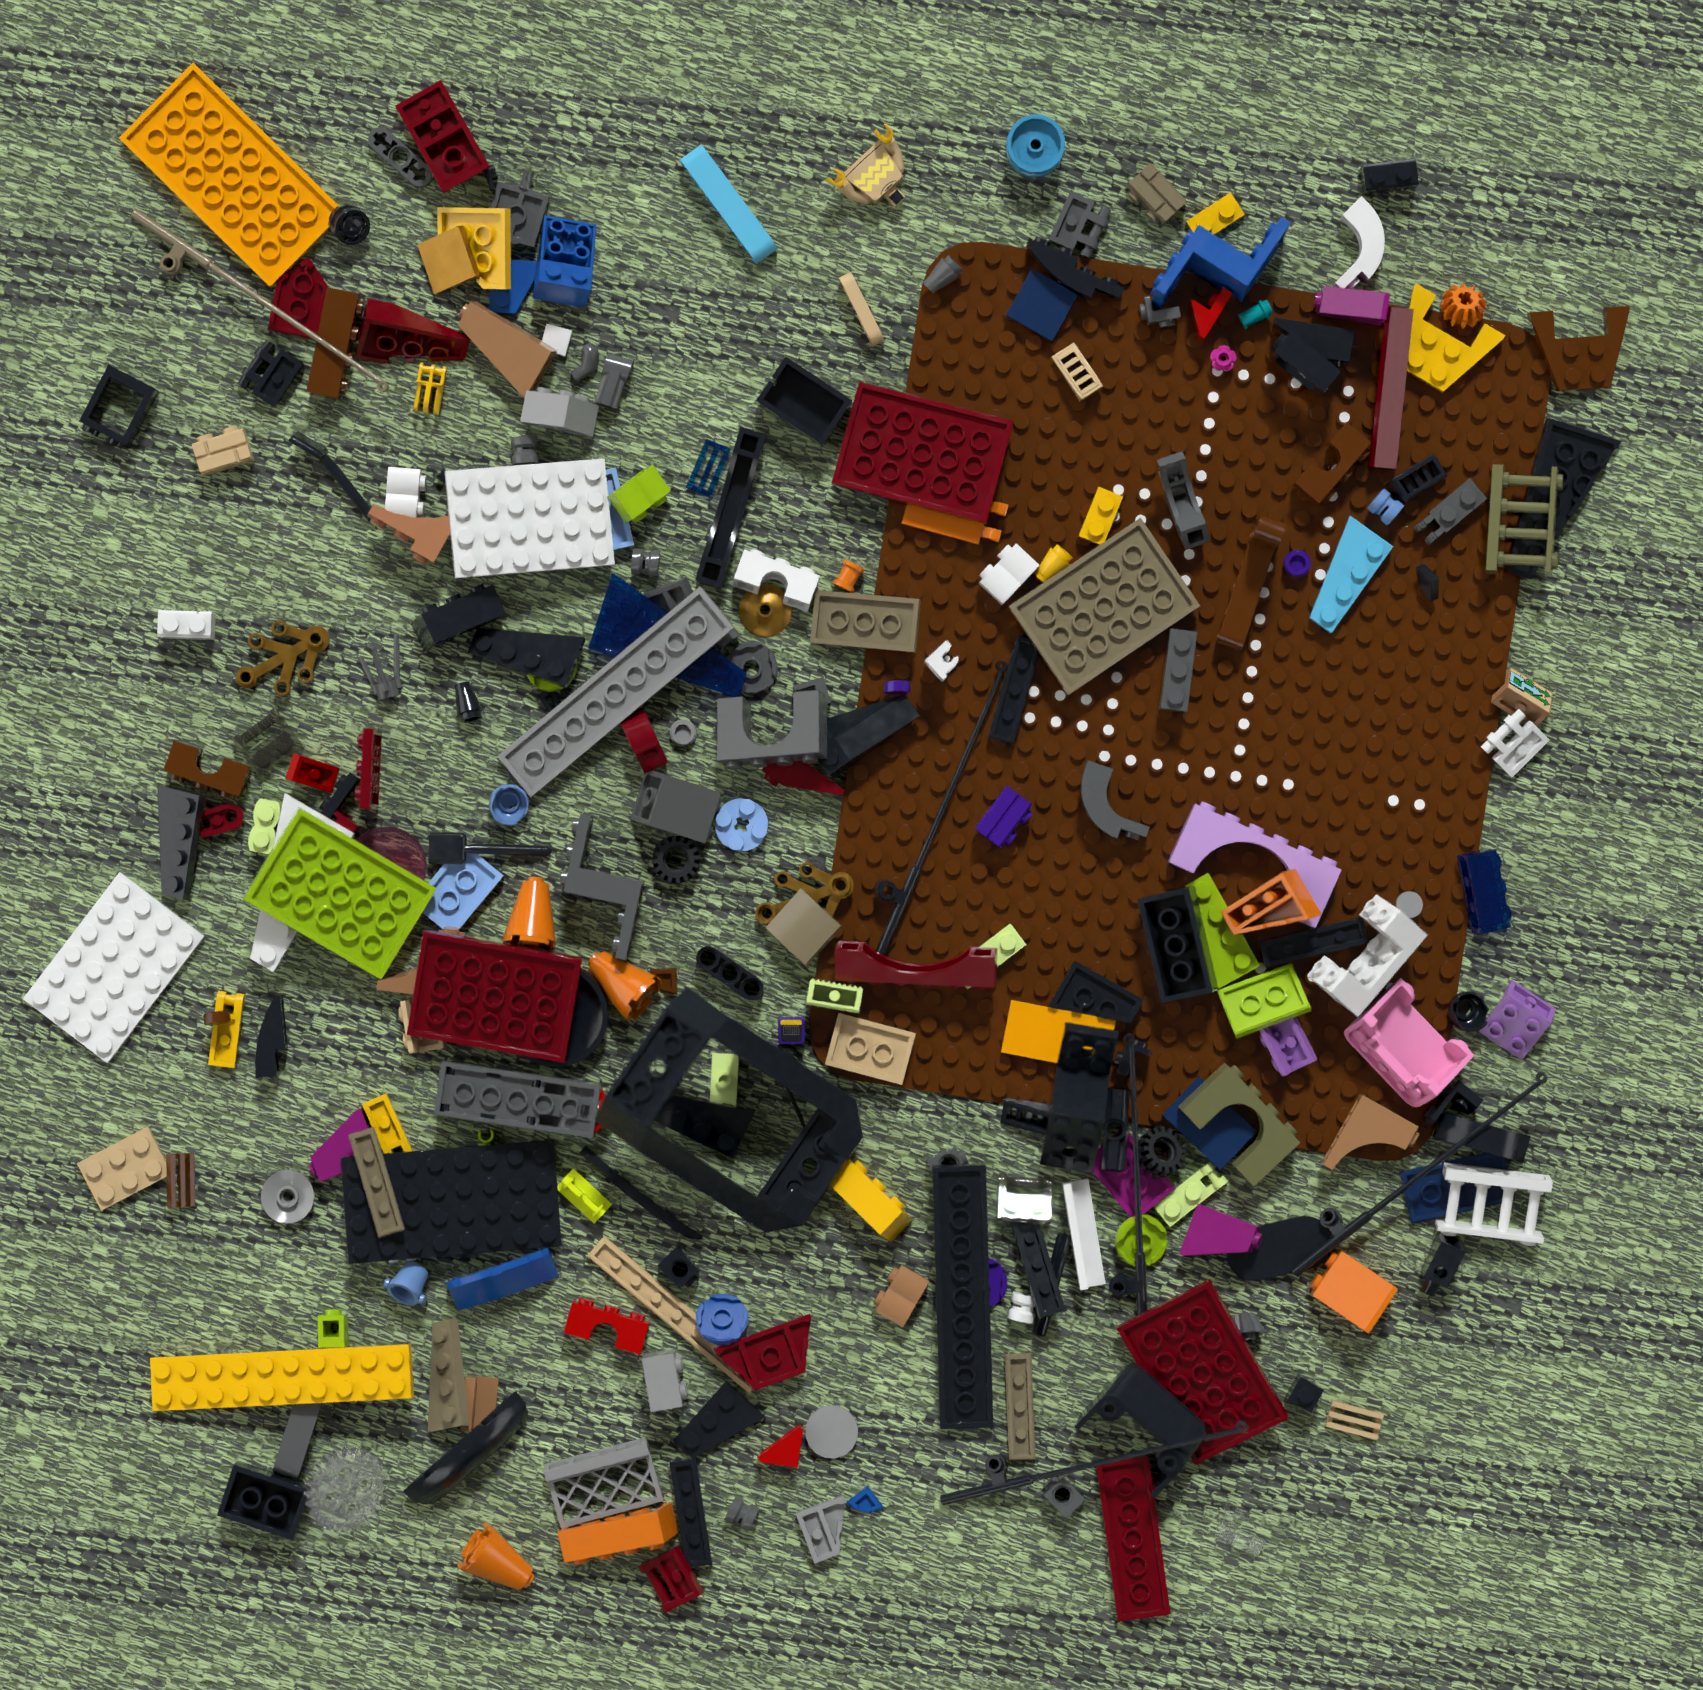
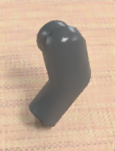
(589, 363)

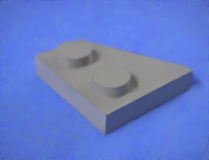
(823, 1527)

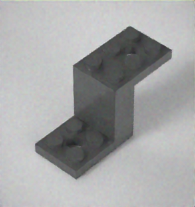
(602, 885)

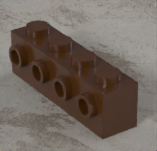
(339, 330)

